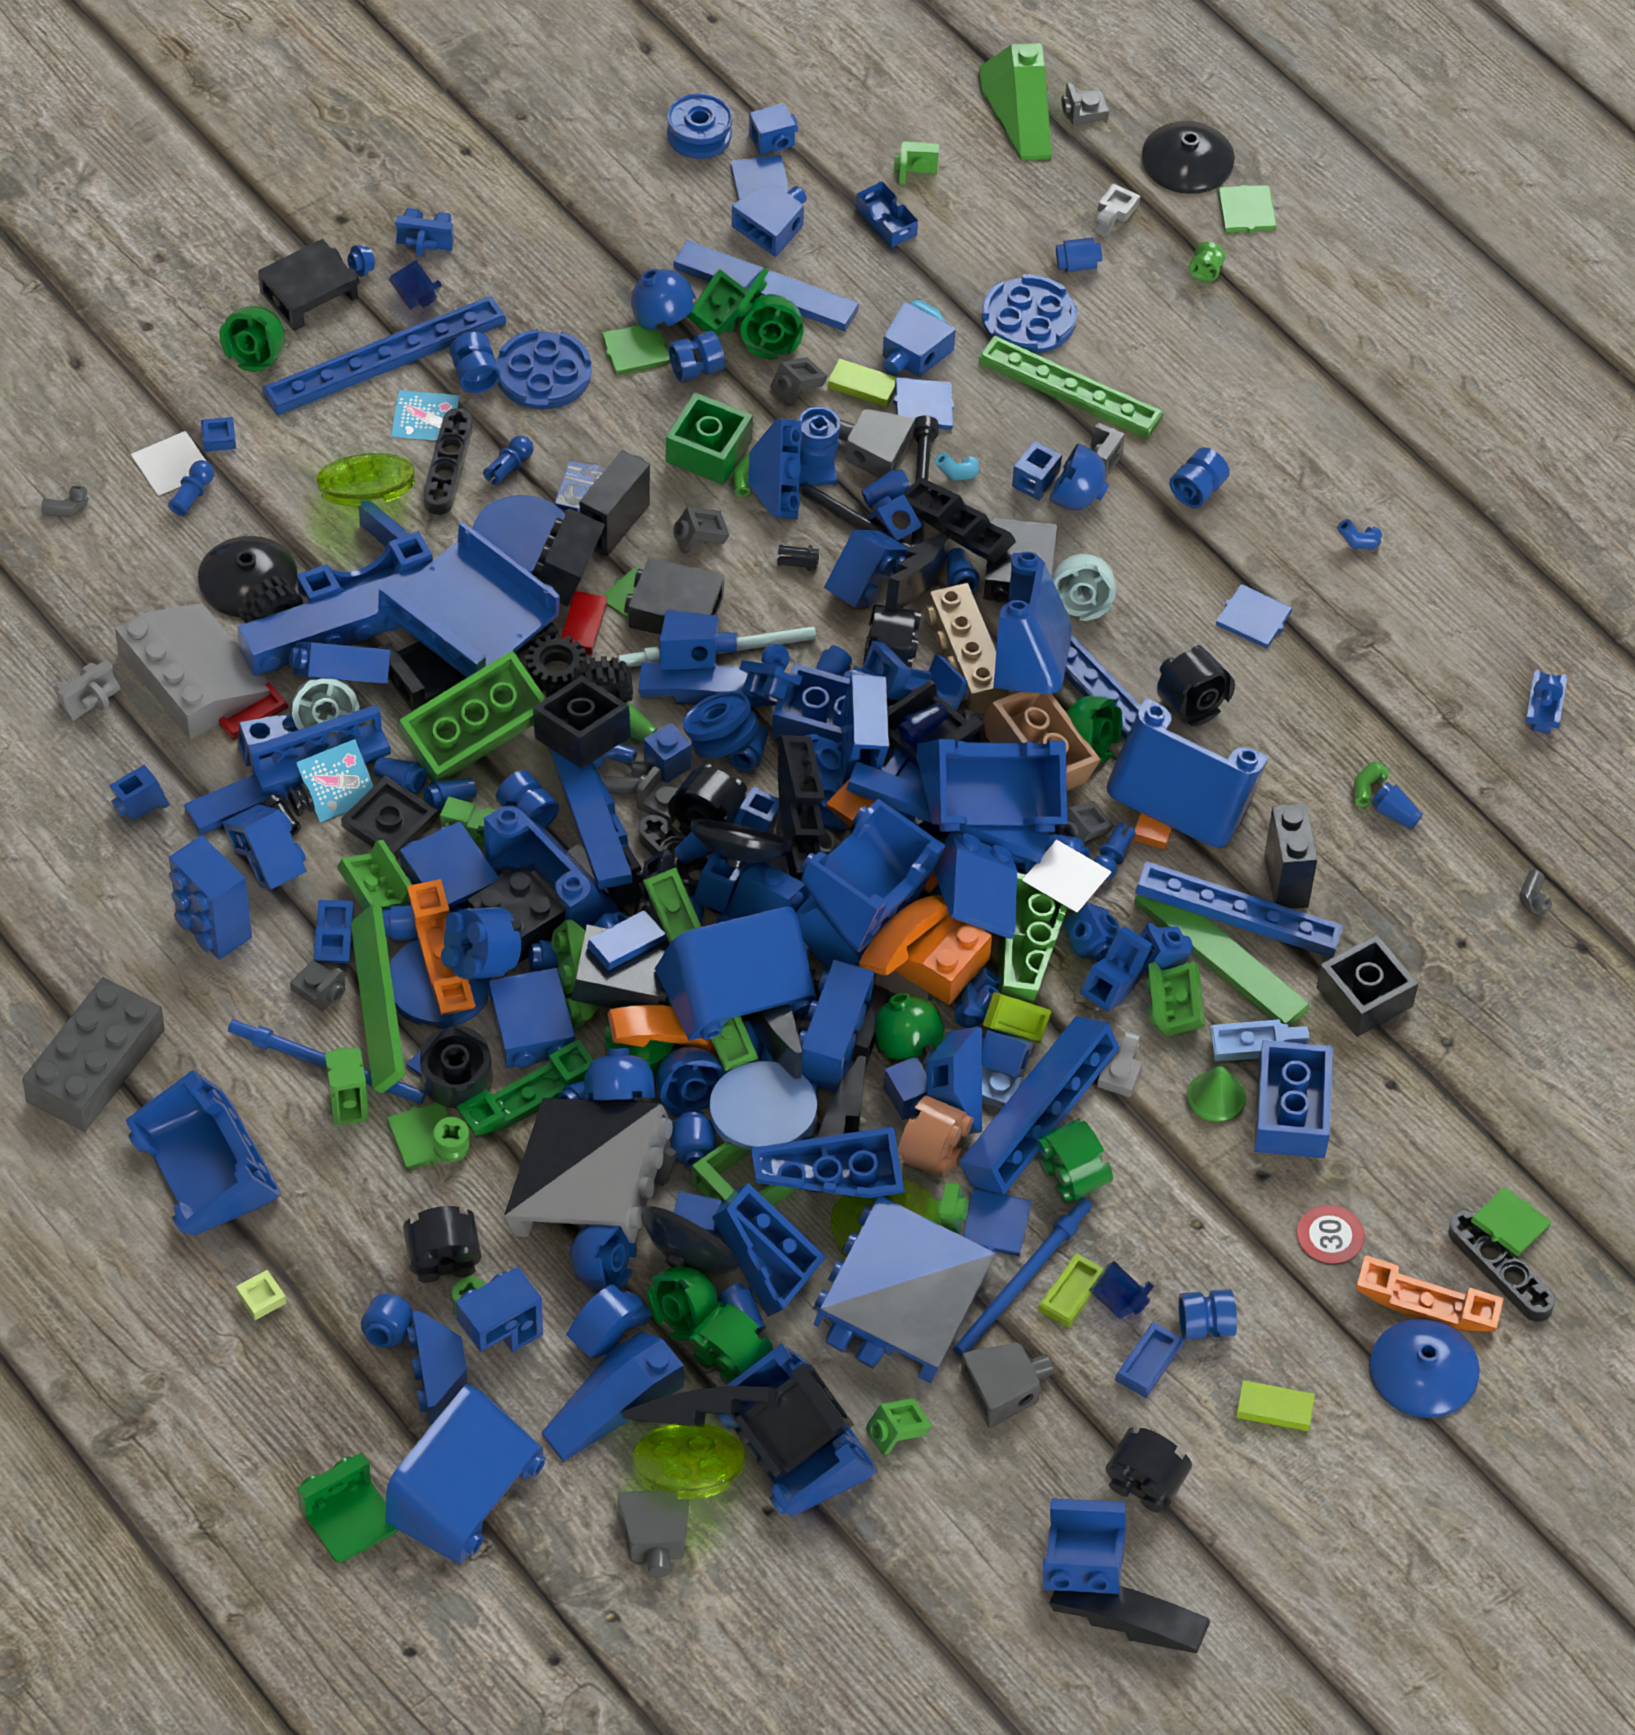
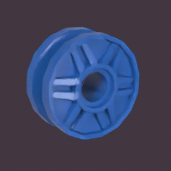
(699, 126)
(720, 724)

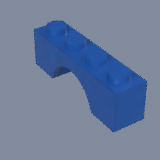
(397, 557)
(719, 879)

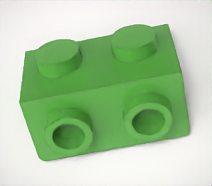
(376, 878)
(1175, 998)

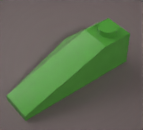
(1018, 93)

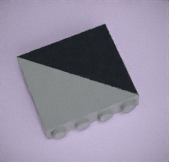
(589, 1164)

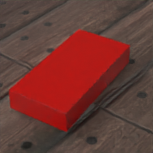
(585, 619)
(264, 708)

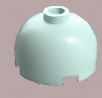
(1085, 586)
(321, 701)

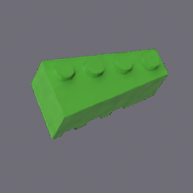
(1027, 954)

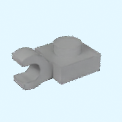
(1115, 204)
(1122, 1070)

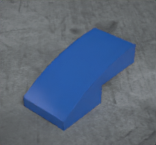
(333, 931)

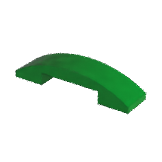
(523, 1097)

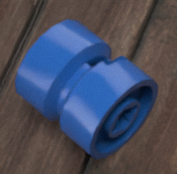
(707, 354)
(474, 362)
(819, 436)
(1199, 477)
(525, 793)
(1207, 1314)

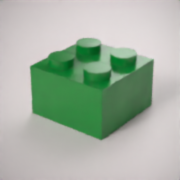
(709, 438)

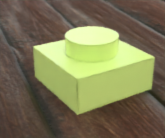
(261, 1295)

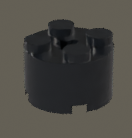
(895, 630)
(1194, 686)
(708, 796)
(455, 1066)
(442, 1243)
(1147, 1468)

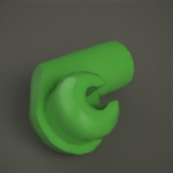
(740, 478)
(1365, 779)

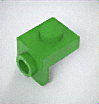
(952, 1207)

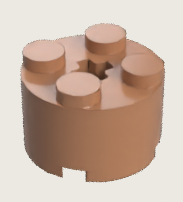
(934, 1137)

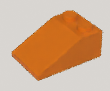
(946, 958)

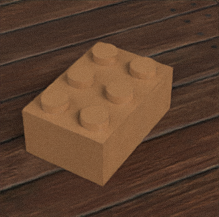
(1038, 720)

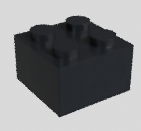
(567, 553)
(581, 722)
(528, 902)
(1367, 985)

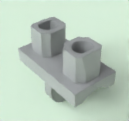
(87, 691)

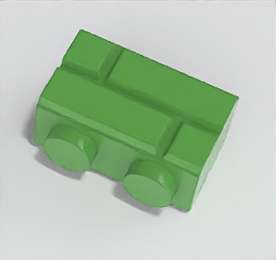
(347, 1086)

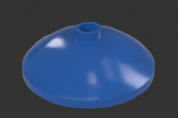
(1419, 1383)

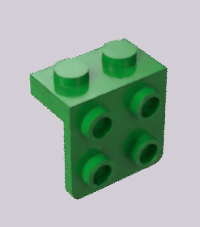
(725, 302)
(345, 1508)

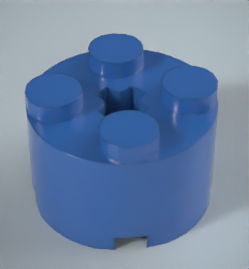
(480, 943)

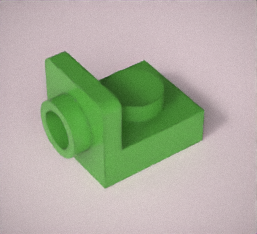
(916, 157)
(897, 1422)

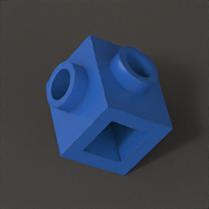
(1091, 931)

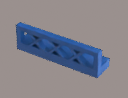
(281, 770)

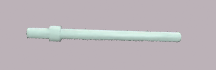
(652, 654)

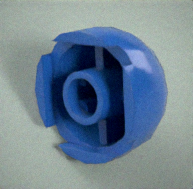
(661, 298)
(1080, 480)
(618, 1077)
(687, 1079)
(602, 1256)

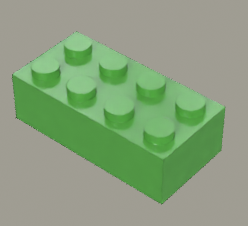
(471, 718)

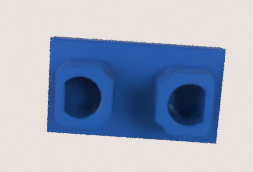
(424, 233)
(769, 676)
(1546, 701)
(976, 999)
(870, 1351)

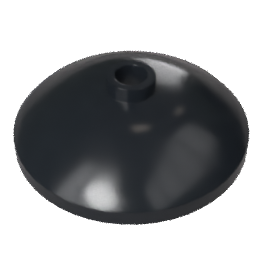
(1188, 157)
(237, 566)
(739, 842)
(687, 1243)

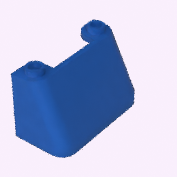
(1032, 630)
(1183, 780)
(994, 784)
(517, 840)
(872, 872)
(736, 971)
(203, 1154)
(460, 1474)
(826, 1474)

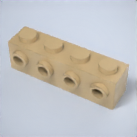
(965, 643)

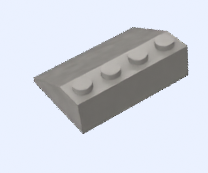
(190, 666)

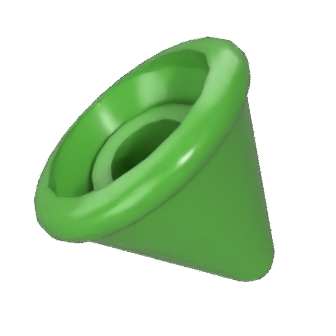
(1216, 1095)

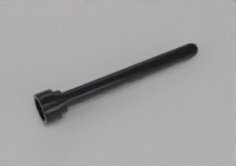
(924, 433)
(845, 512)

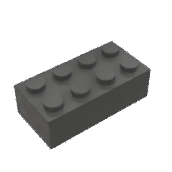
(93, 1054)

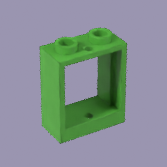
(710, 1184)

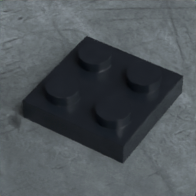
(389, 815)

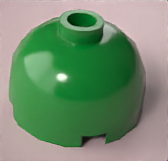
(772, 327)
(252, 337)
(1097, 723)
(907, 1026)
(681, 1299)

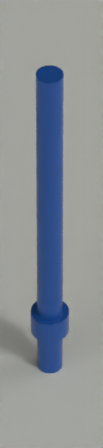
(265, 1038)
(1063, 1230)

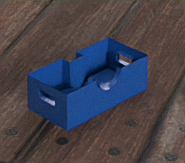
(881, 210)

